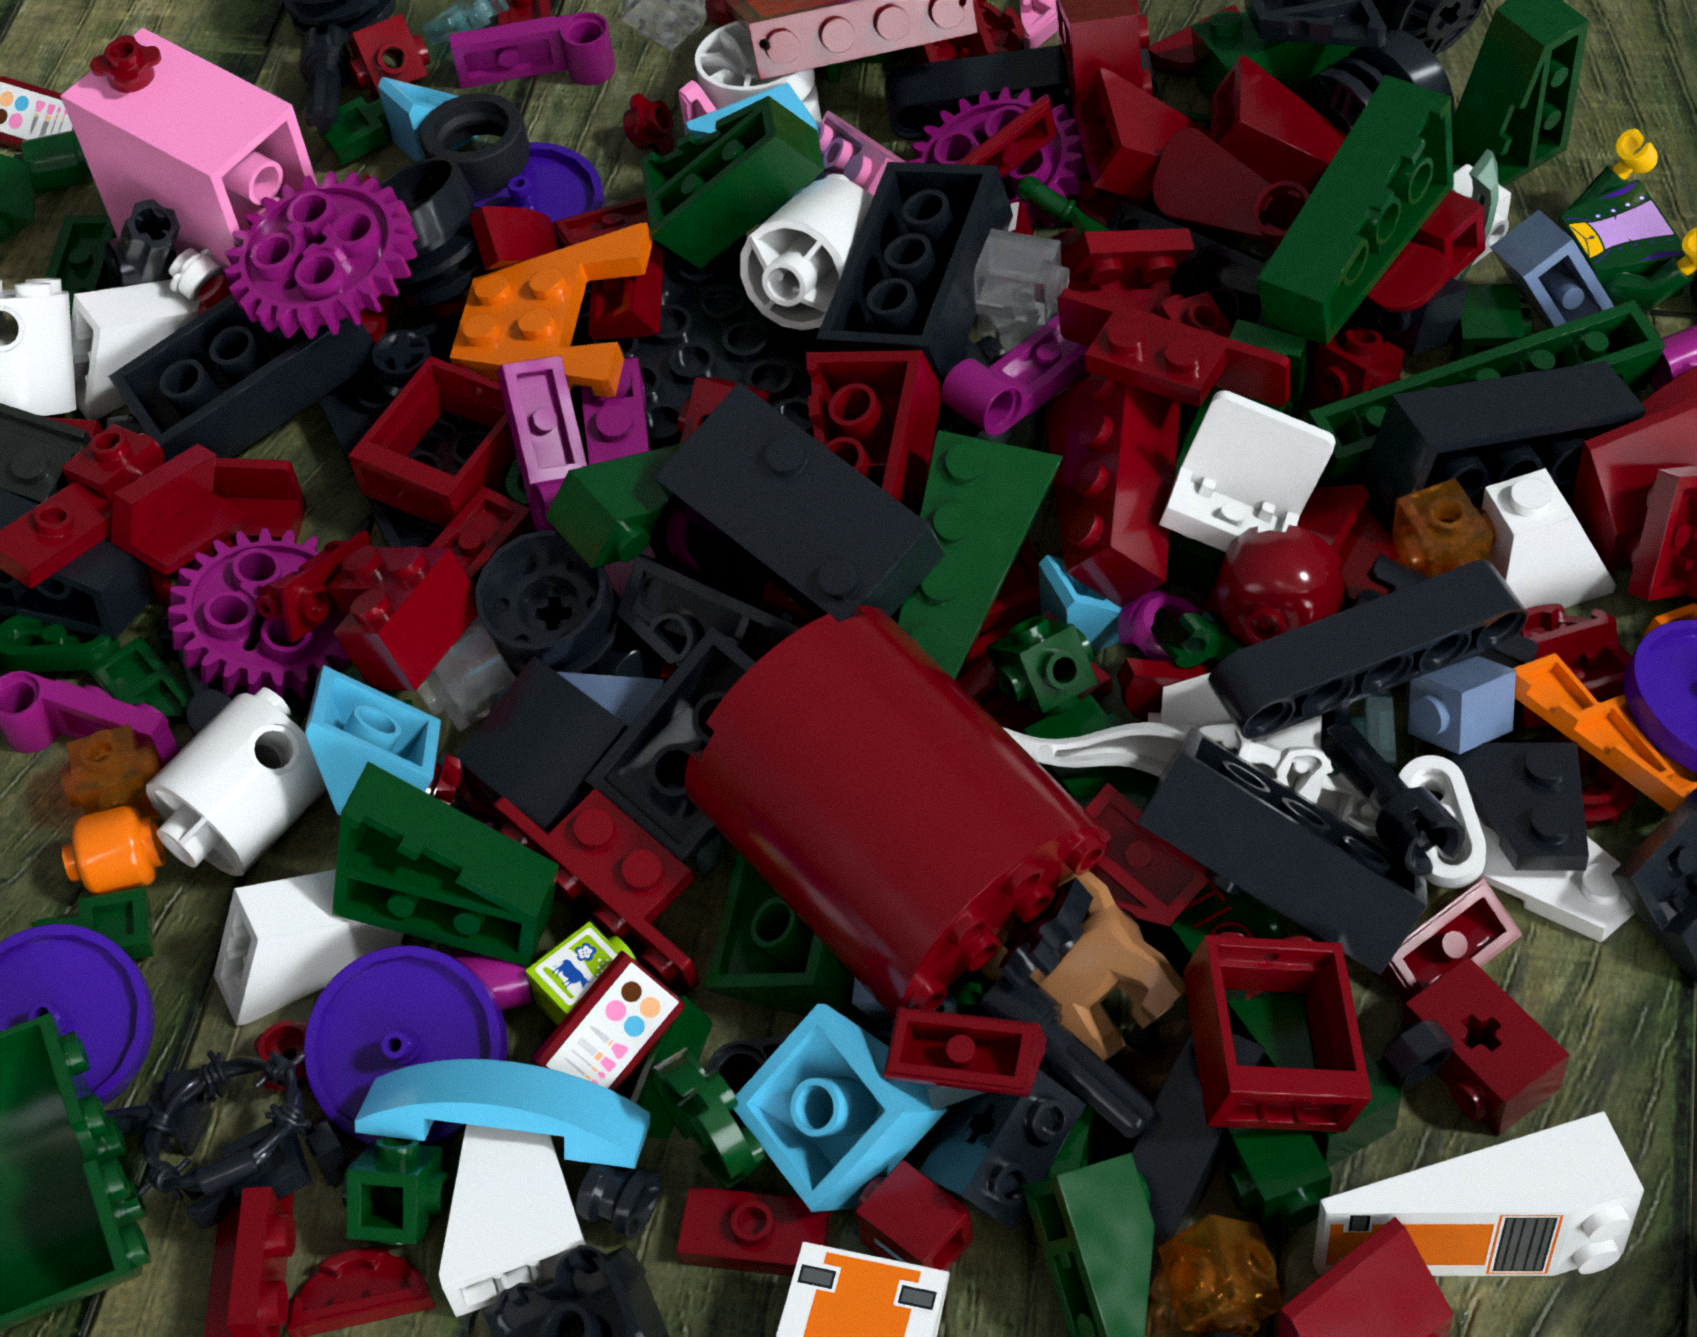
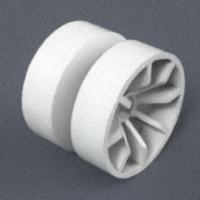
(729, 71)

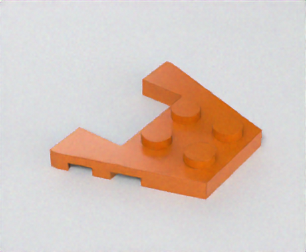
(535, 305)
(1607, 726)

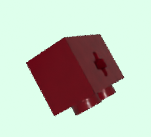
(1499, 1054)

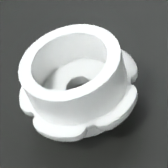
(192, 271)

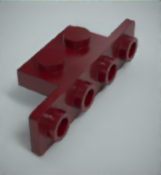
(1169, 355)
(615, 871)
(251, 1266)

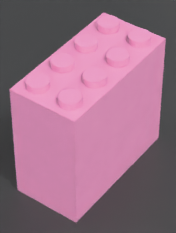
(191, 144)

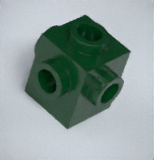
(1043, 665)
(395, 1191)

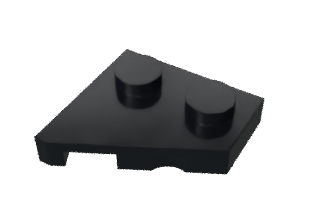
(1319, 21)
(1530, 801)

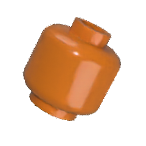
(114, 851)

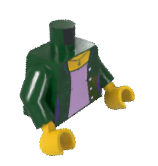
(1627, 234)

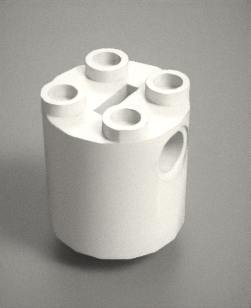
(802, 250)
(38, 360)
(219, 795)

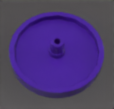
(552, 183)
(1663, 689)
(86, 988)
(392, 1014)

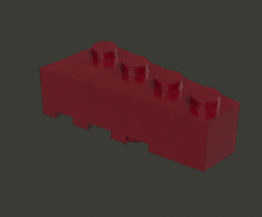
(1113, 483)

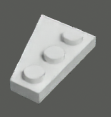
(1576, 899)

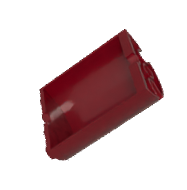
(886, 806)

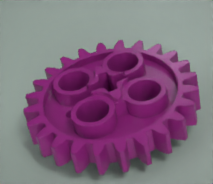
(1055, 164)
(321, 255)
(218, 619)

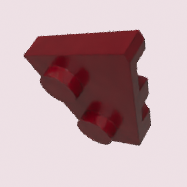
(1141, 870)

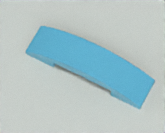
(510, 1096)

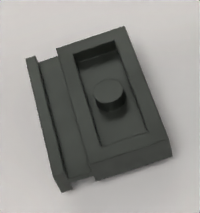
(34, 452)

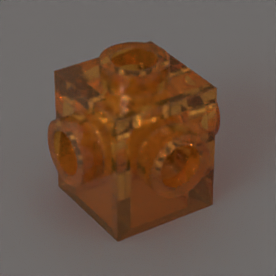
(1440, 529)
(110, 772)
(1221, 1276)

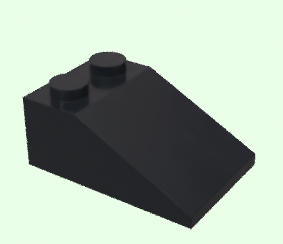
(650, 759)

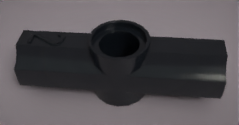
(144, 247)

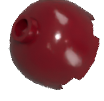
(1277, 583)

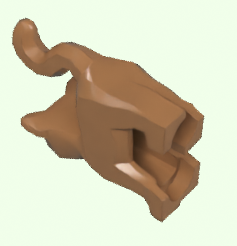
(1103, 959)

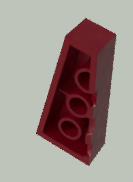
(877, 415)

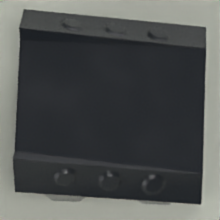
(586, 1298)

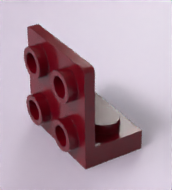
(1127, 264)

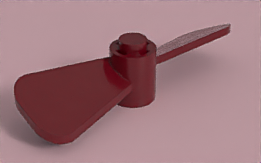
(1214, 190)

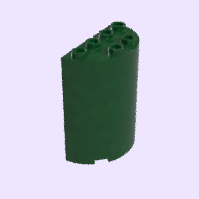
(62, 1189)

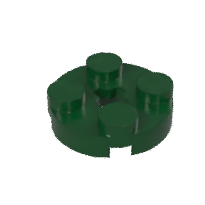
(701, 1109)

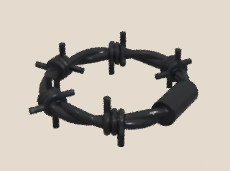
(235, 1168)

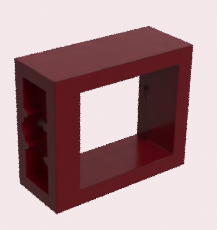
(416, 488)
(1277, 1096)

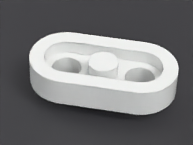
(1446, 778)

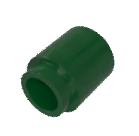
(55, 162)

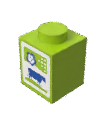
(571, 969)

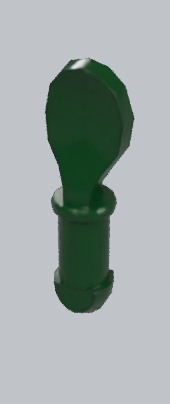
(1055, 205)

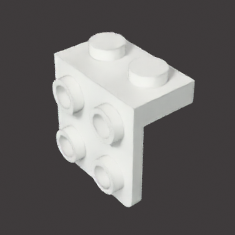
(1245, 472)

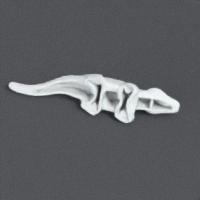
(1152, 745)

